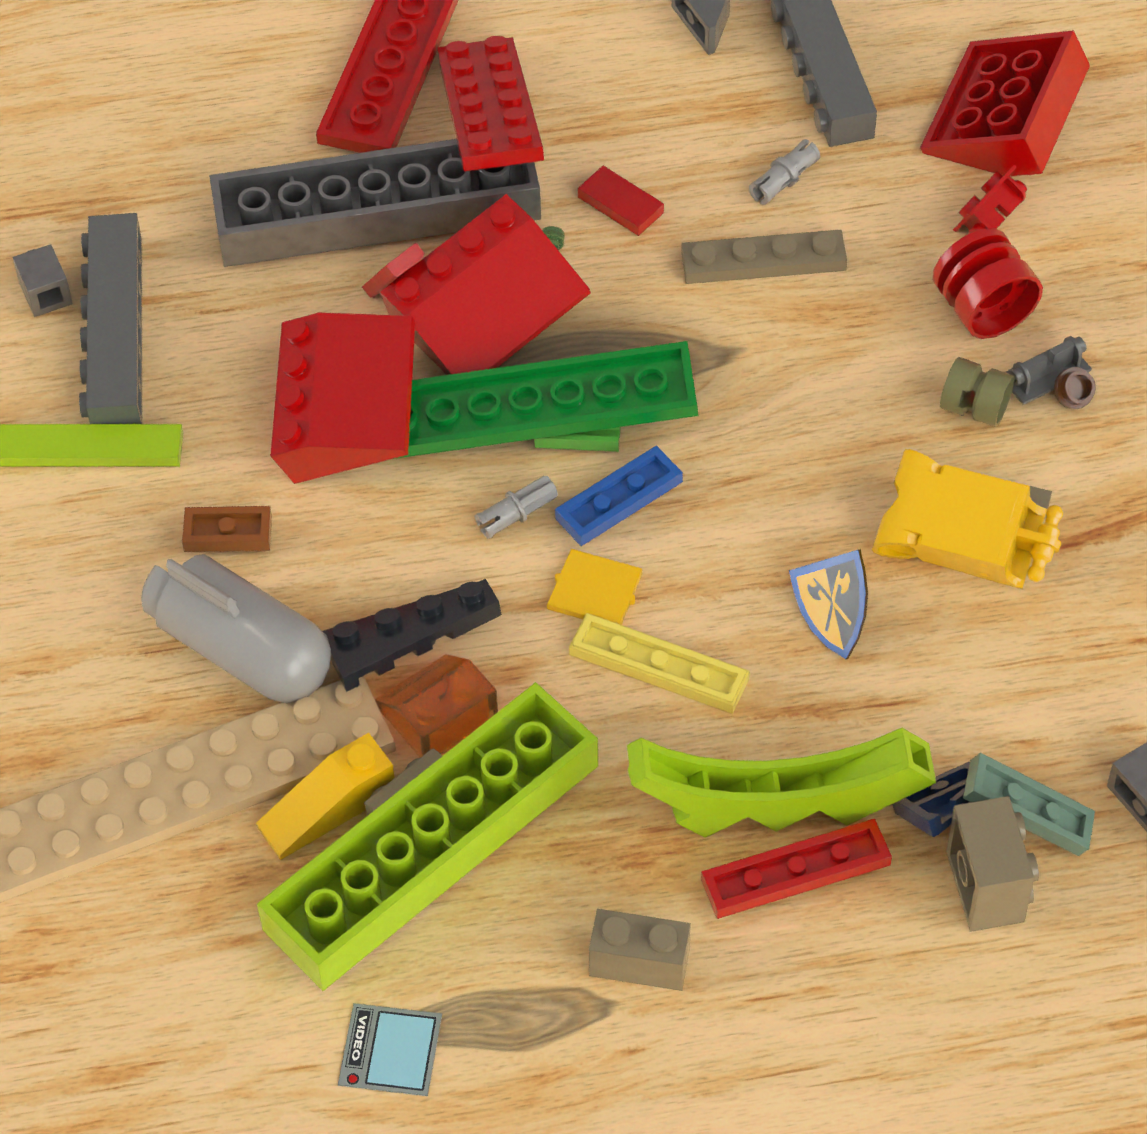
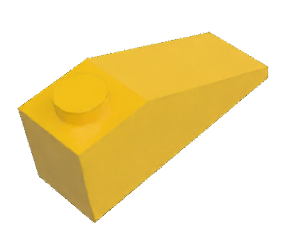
(327, 796)

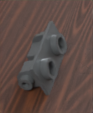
(1039, 373)

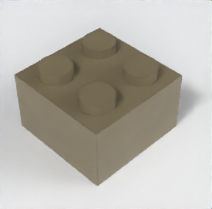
(991, 863)

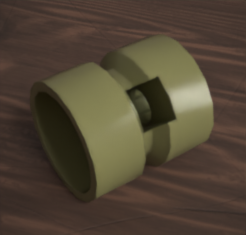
(977, 392)

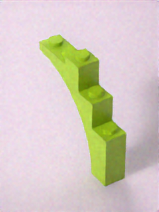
(777, 793)

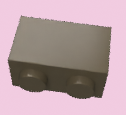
(639, 949)

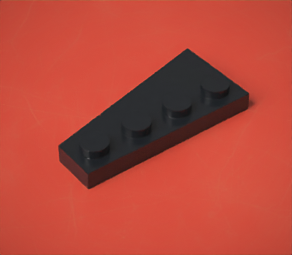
(413, 627)

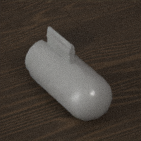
(238, 627)

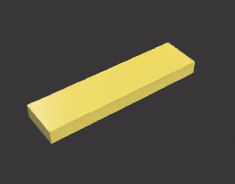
(659, 663)

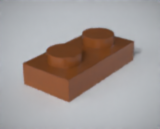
(227, 529)

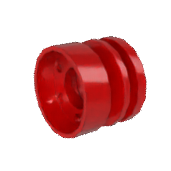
(987, 283)

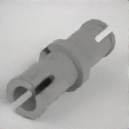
(784, 172)

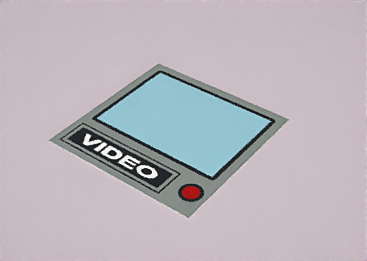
(390, 1049)

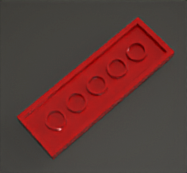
(384, 74)
(489, 103)

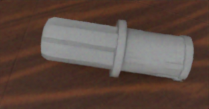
(517, 506)

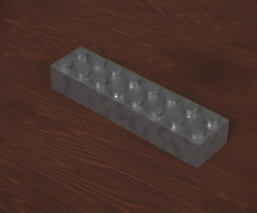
(359, 201)

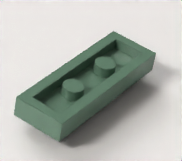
(1042, 808)

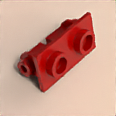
(1001, 193)

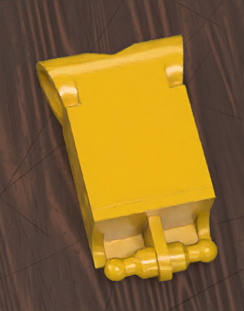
(967, 523)

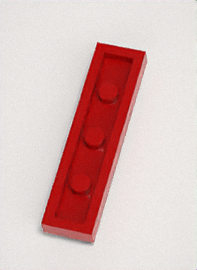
(796, 868)

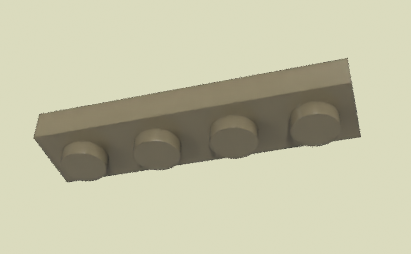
(763, 256)

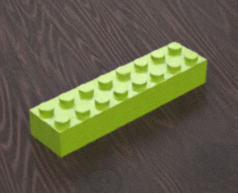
(428, 836)

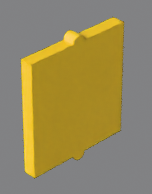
(594, 587)

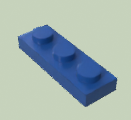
(618, 495)

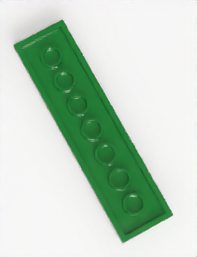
(551, 398)

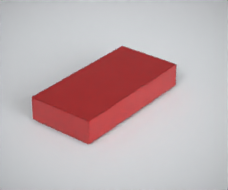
(620, 200)
(393, 270)

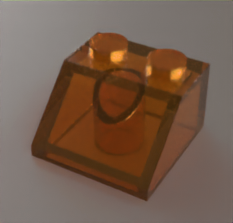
(440, 704)

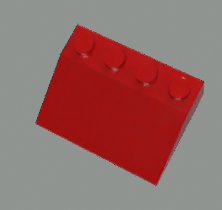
(1008, 102)
(486, 290)
(342, 392)

